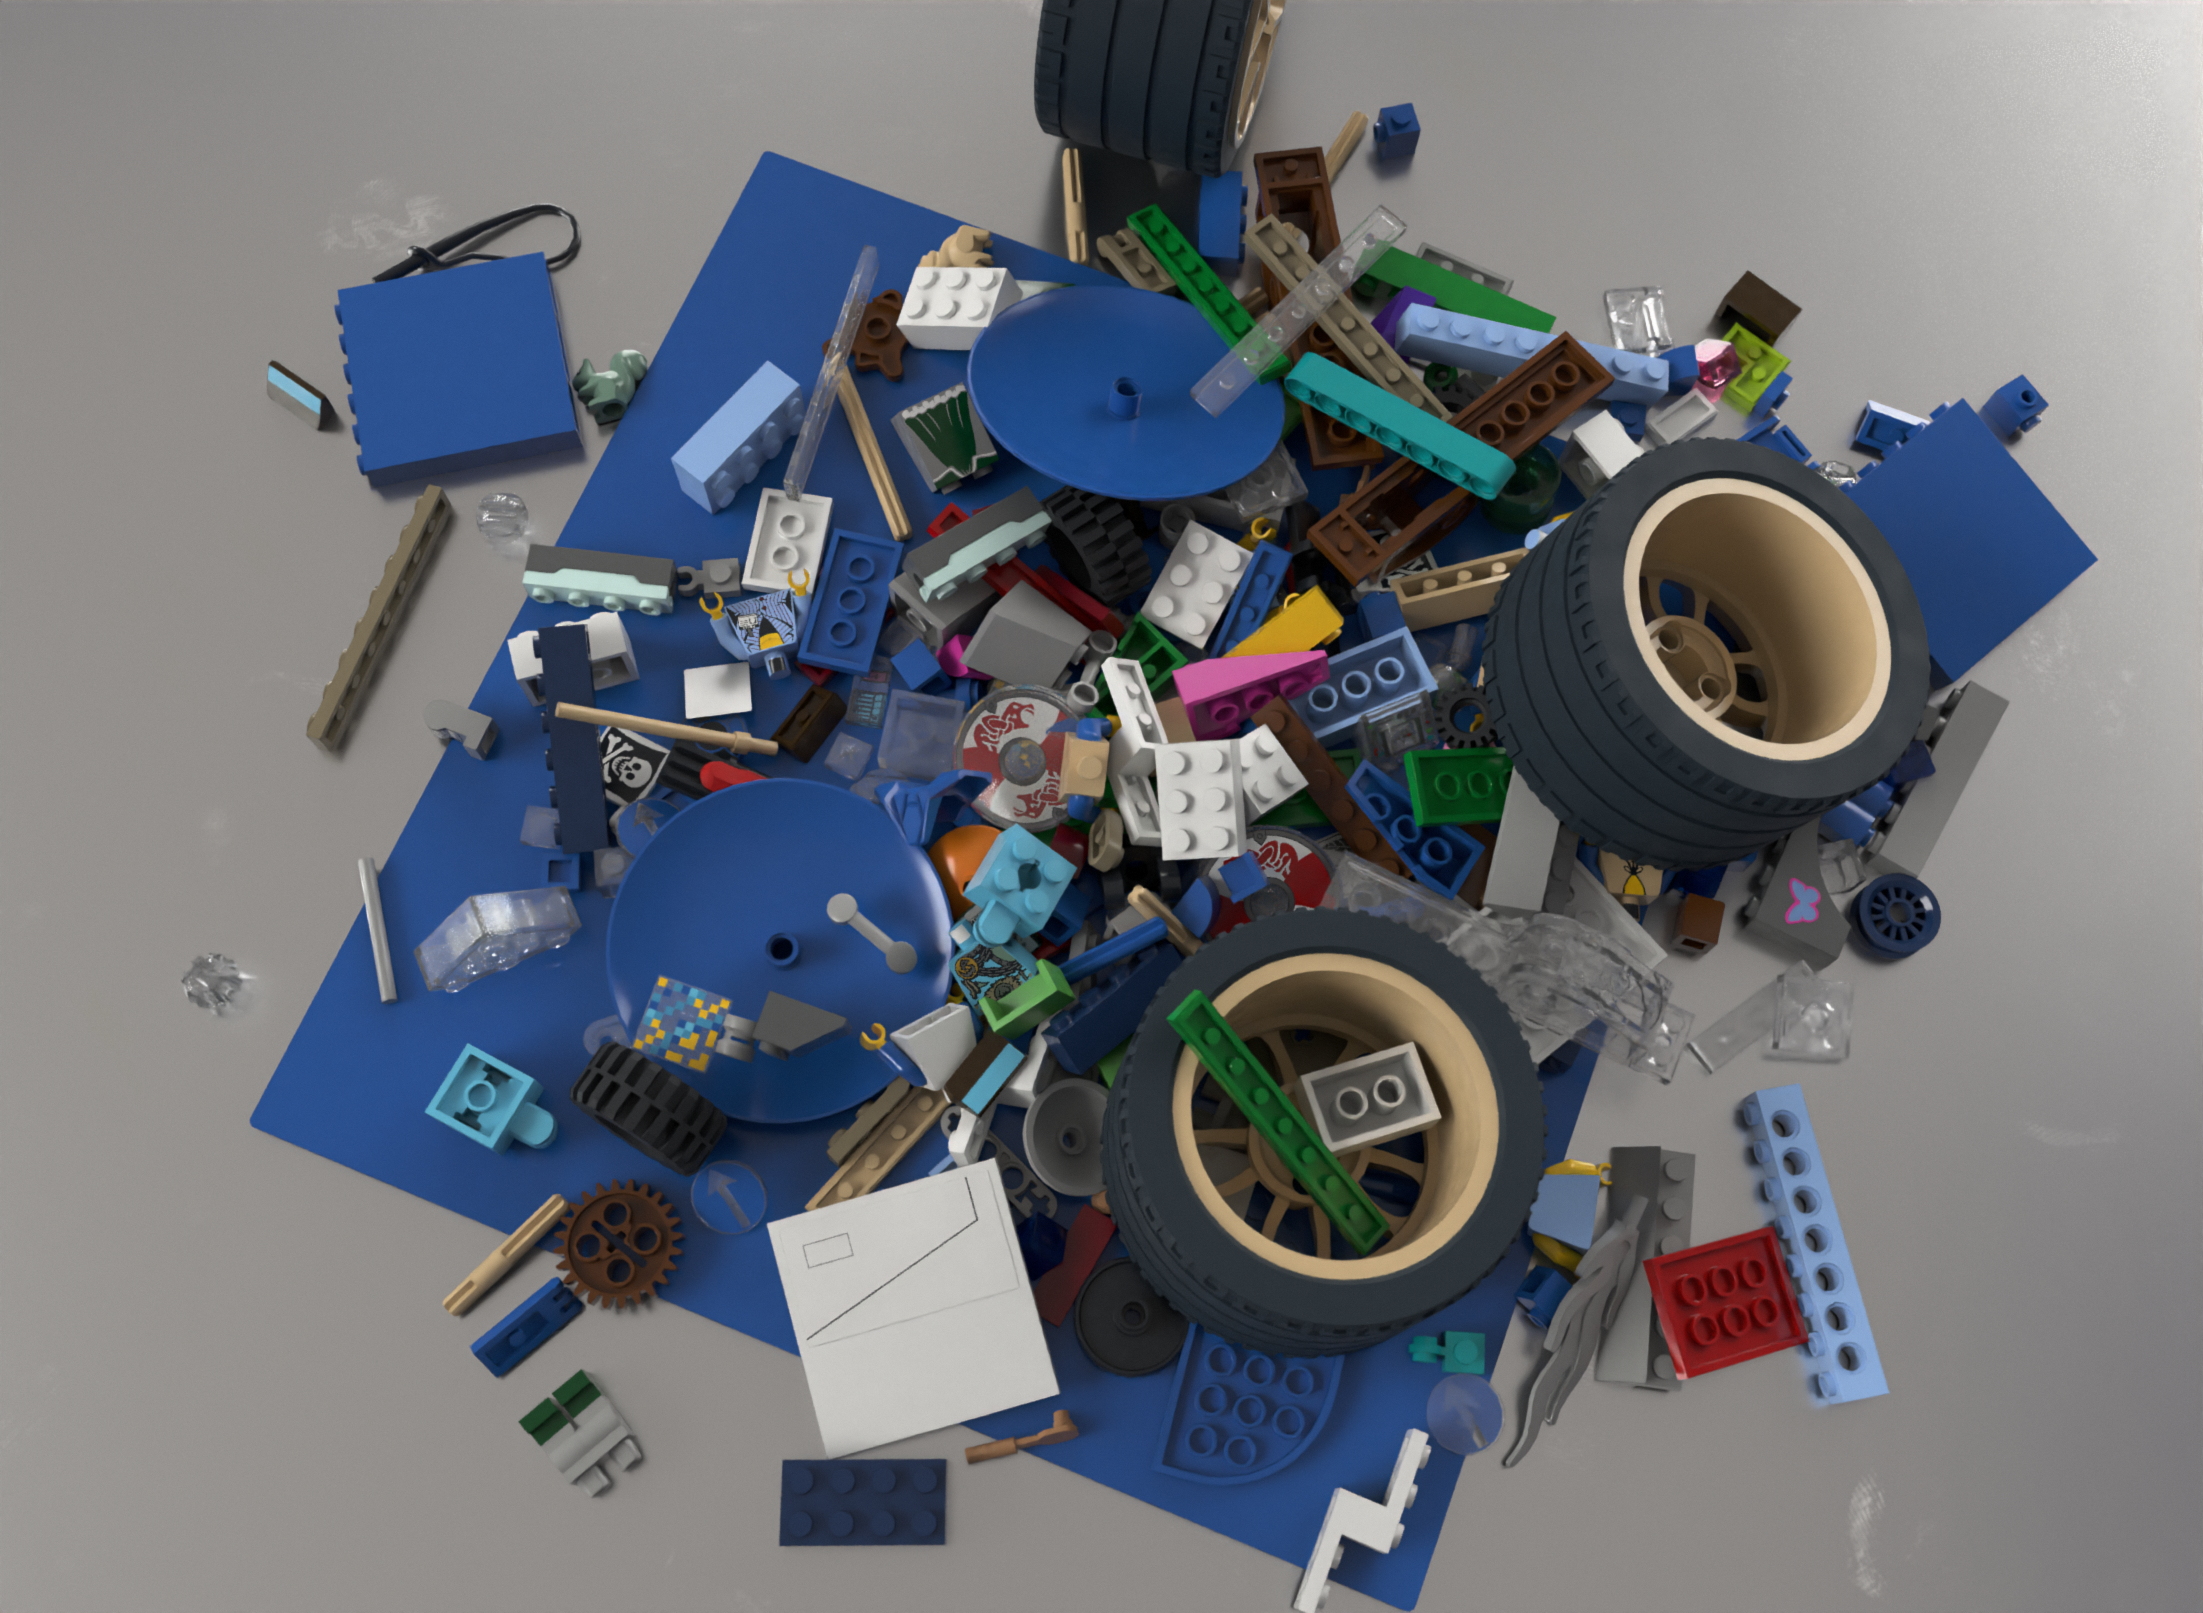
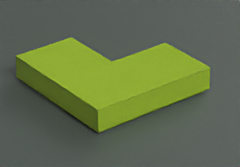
(1758, 364)

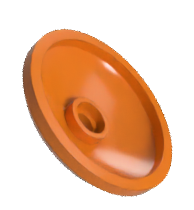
(958, 858)

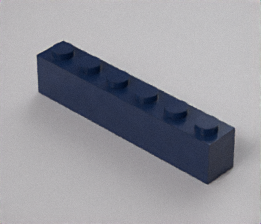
(574, 744)

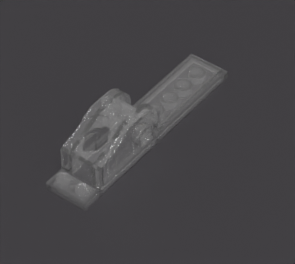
(1569, 1001)

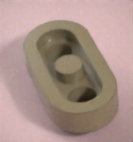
(1105, 841)

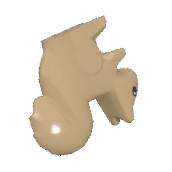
(962, 250)

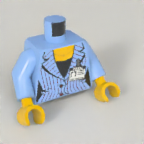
(765, 627)

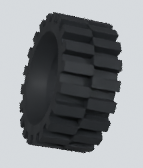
(1095, 545)

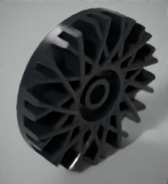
(1112, 1341)

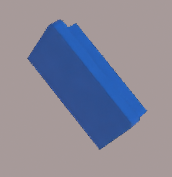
(1885, 426)

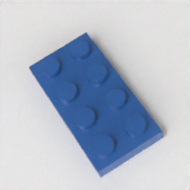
(851, 603)

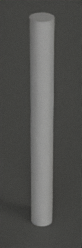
(377, 931)

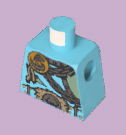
(988, 970)

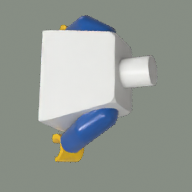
(932, 1046)

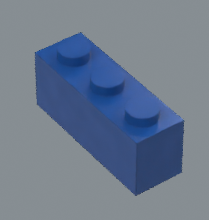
(1222, 222)

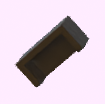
(1762, 306)

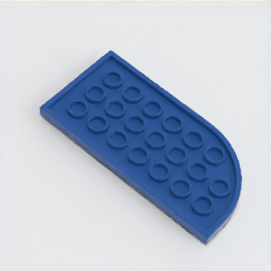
(1244, 1411)

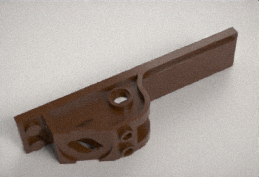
(1298, 192)
(1507, 417)

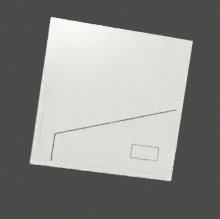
(913, 1308)

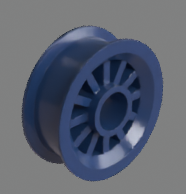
(1879, 899)

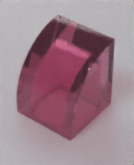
(1716, 362)

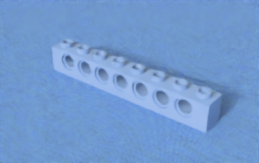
(1843, 1297)

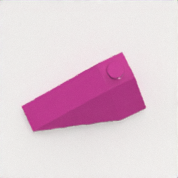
(1232, 689)

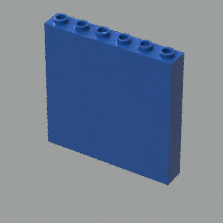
(456, 369)
(1968, 534)

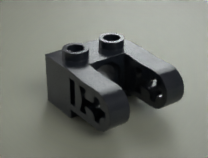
(1151, 874)

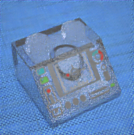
(1395, 730)

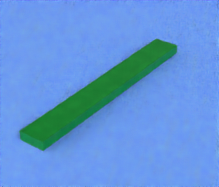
(1199, 282)
(1278, 1121)

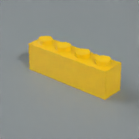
(1295, 628)

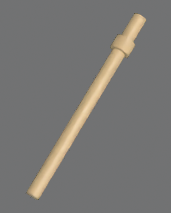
(738, 742)

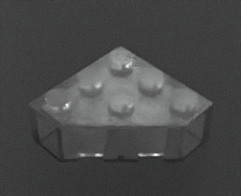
(494, 935)

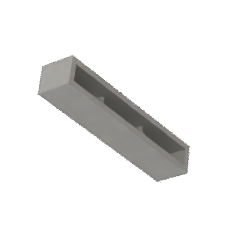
(1929, 801)

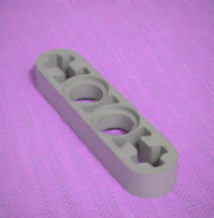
(1008, 1160)

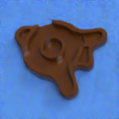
(878, 339)

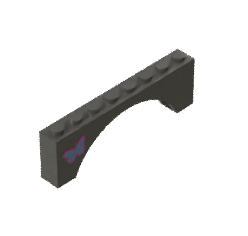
(1793, 899)

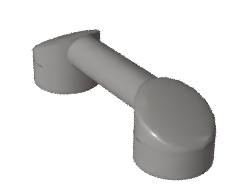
(1083, 694)
(899, 955)

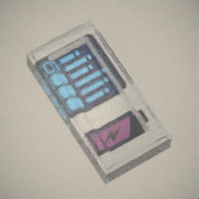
(870, 695)

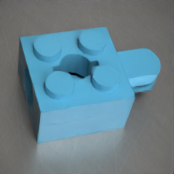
(1004, 883)
(492, 1103)

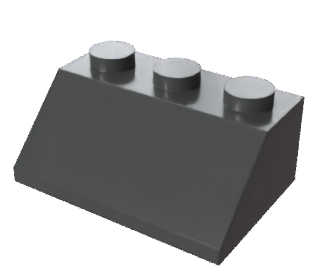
(796, 1027)

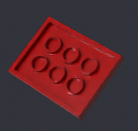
(1725, 1302)

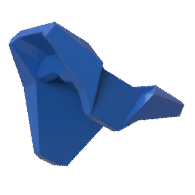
(918, 805)

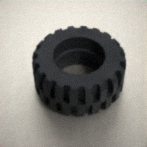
(649, 1108)

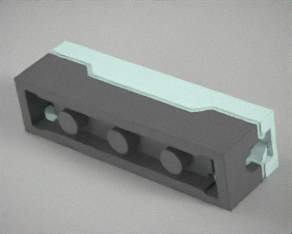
(977, 544)
(600, 579)

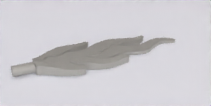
(1576, 1323)

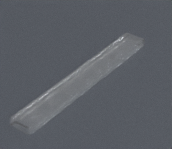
(1298, 311)
(831, 374)

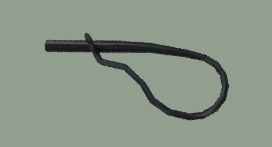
(428, 257)

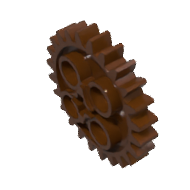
(596, 1272)

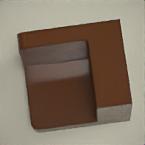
(1698, 923)

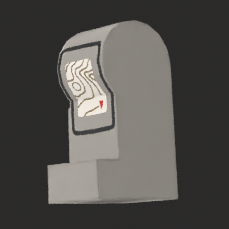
(462, 724)

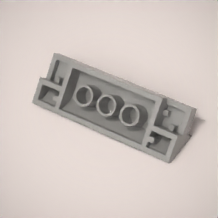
(1530, 857)
(1635, 1346)

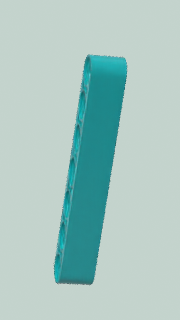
(1400, 426)

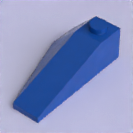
(1434, 854)

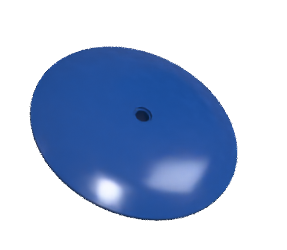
(1100, 394)
(759, 871)

